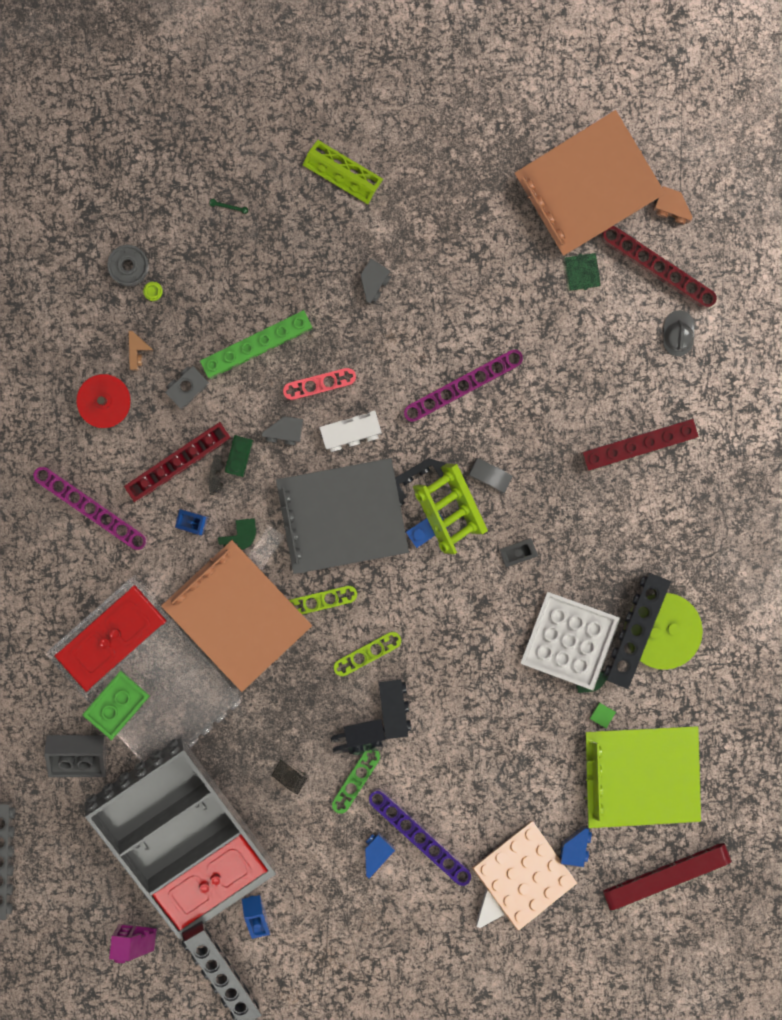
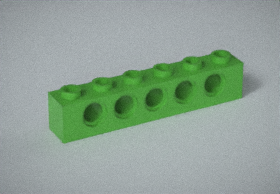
(256, 344)

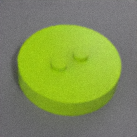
(674, 634)

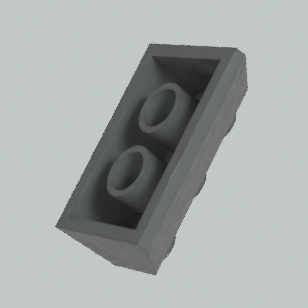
(75, 755)

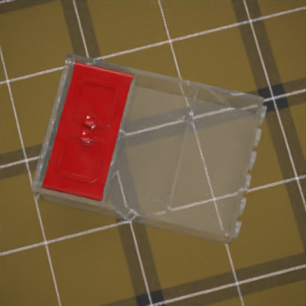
(147, 644)

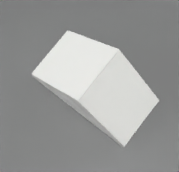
(488, 911)

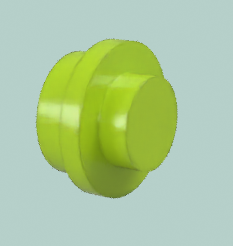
(153, 291)

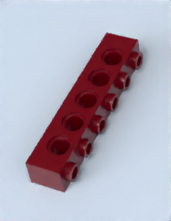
(639, 444)
(177, 462)

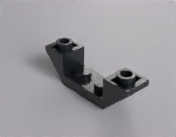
(421, 468)

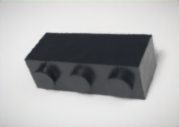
(394, 708)

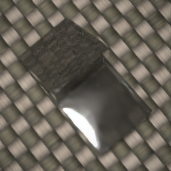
(289, 776)

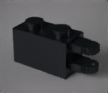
(361, 738)

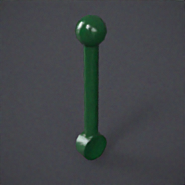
(213, 203)

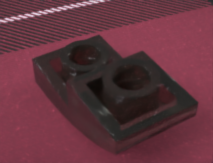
(215, 483)

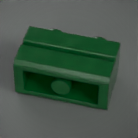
(239, 456)

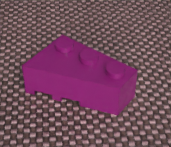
(131, 942)

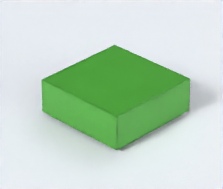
(602, 715)

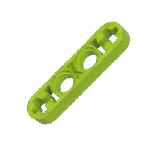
(320, 598)
(365, 650)

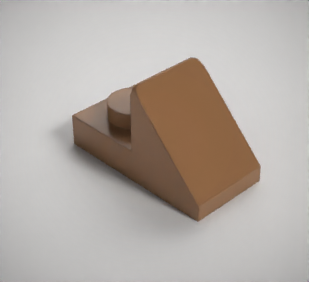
(135, 345)

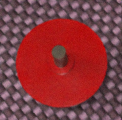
(103, 401)

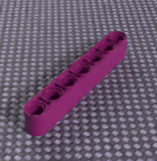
(472, 385)
(81, 506)

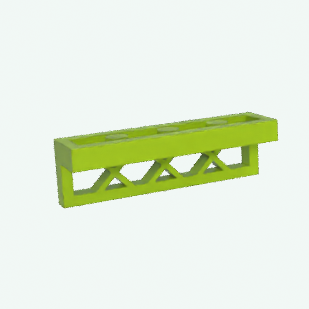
(340, 173)

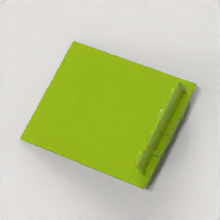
(643, 777)

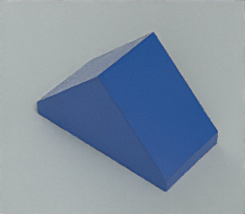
(191, 522)

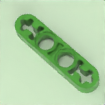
(358, 781)

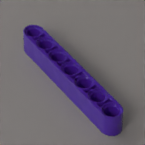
(424, 845)

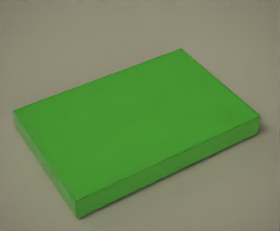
(116, 705)

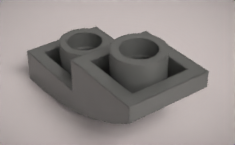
(490, 475)

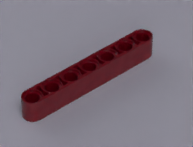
(668, 268)
(667, 876)

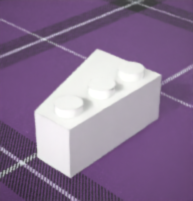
(351, 431)

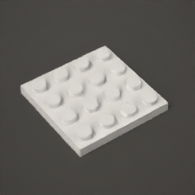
(570, 641)

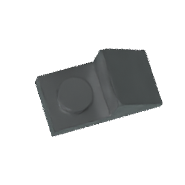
(518, 552)

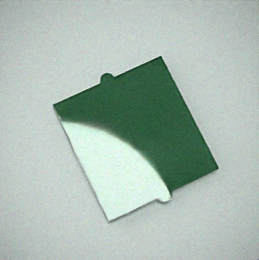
(582, 271)

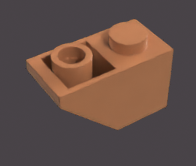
(673, 205)

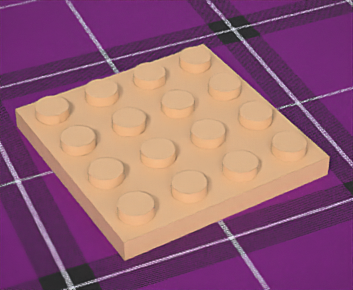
(524, 875)

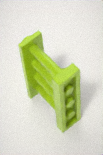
(466, 504)

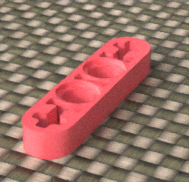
(320, 387)

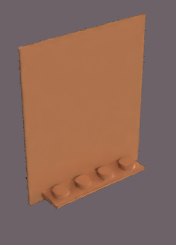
(589, 182)
(236, 616)

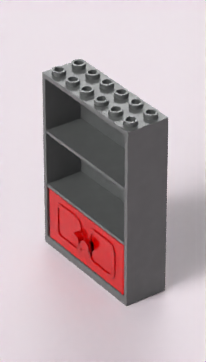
(179, 837)

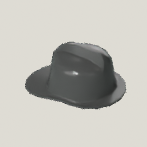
(678, 333)

